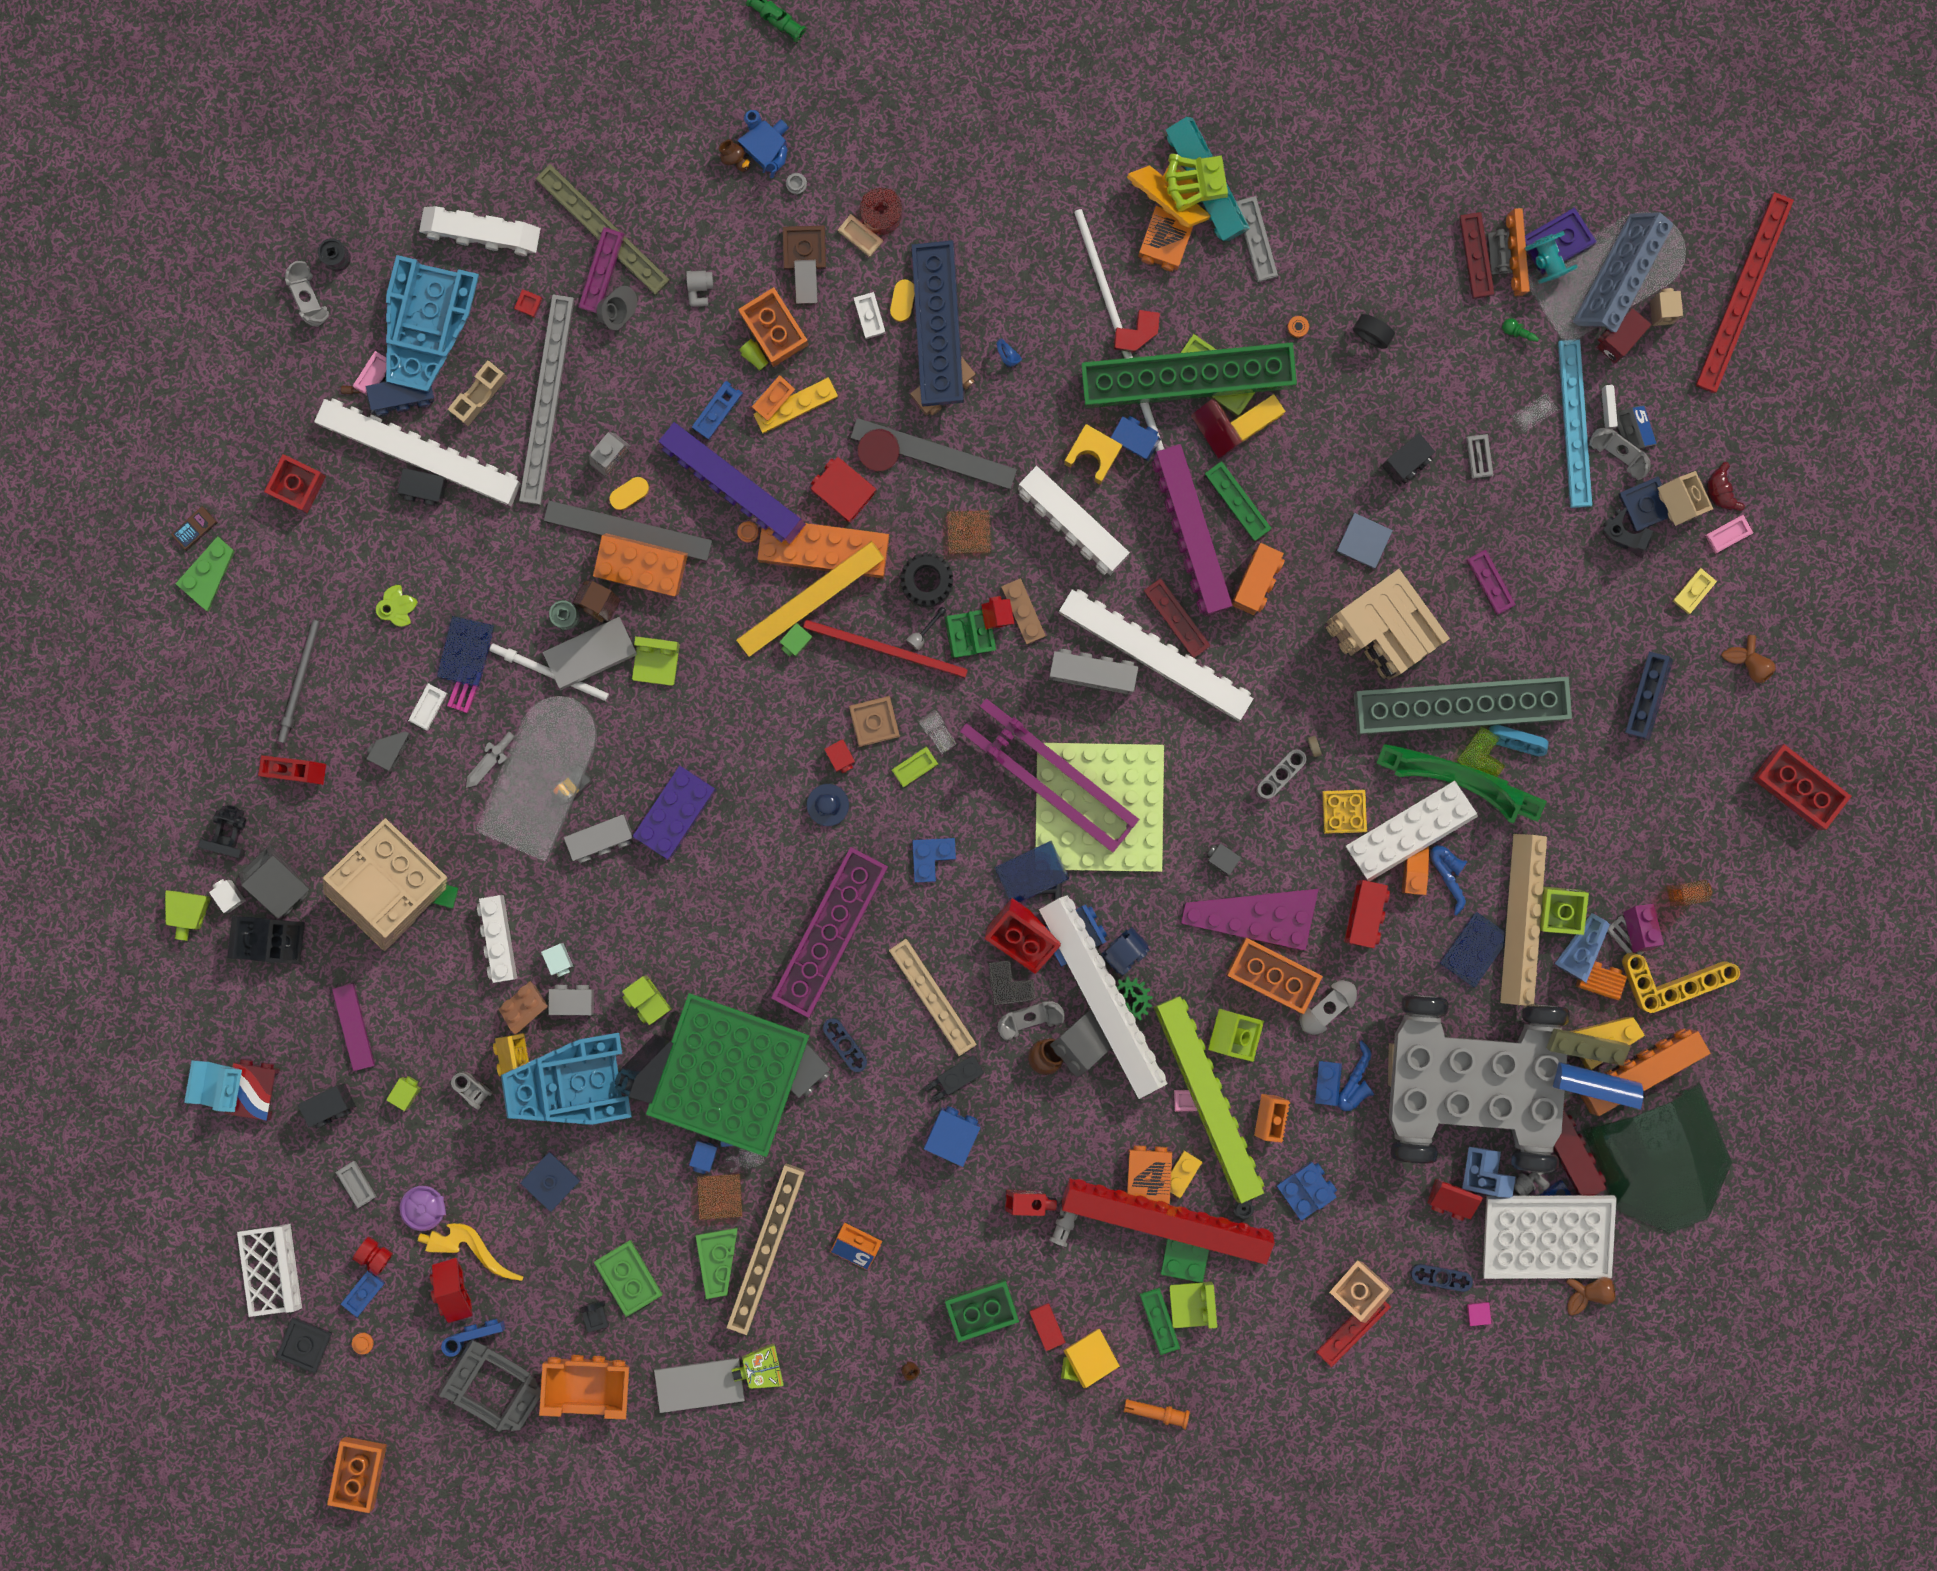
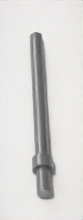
(287, 721)

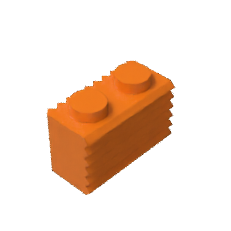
(1604, 981)
(1271, 1118)

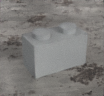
(571, 1001)

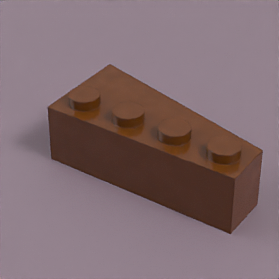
(597, 601)

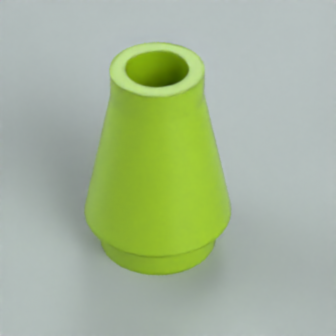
(753, 353)

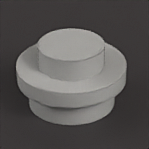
(796, 183)

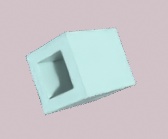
(557, 960)

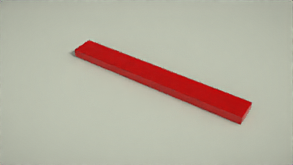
(885, 649)

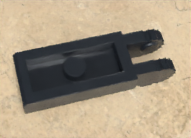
(956, 1077)

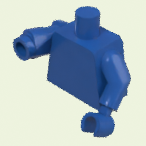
(765, 142)

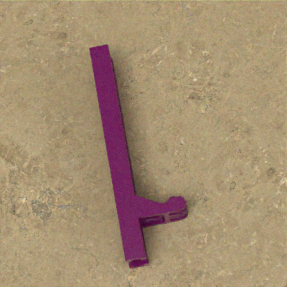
(1014, 726)

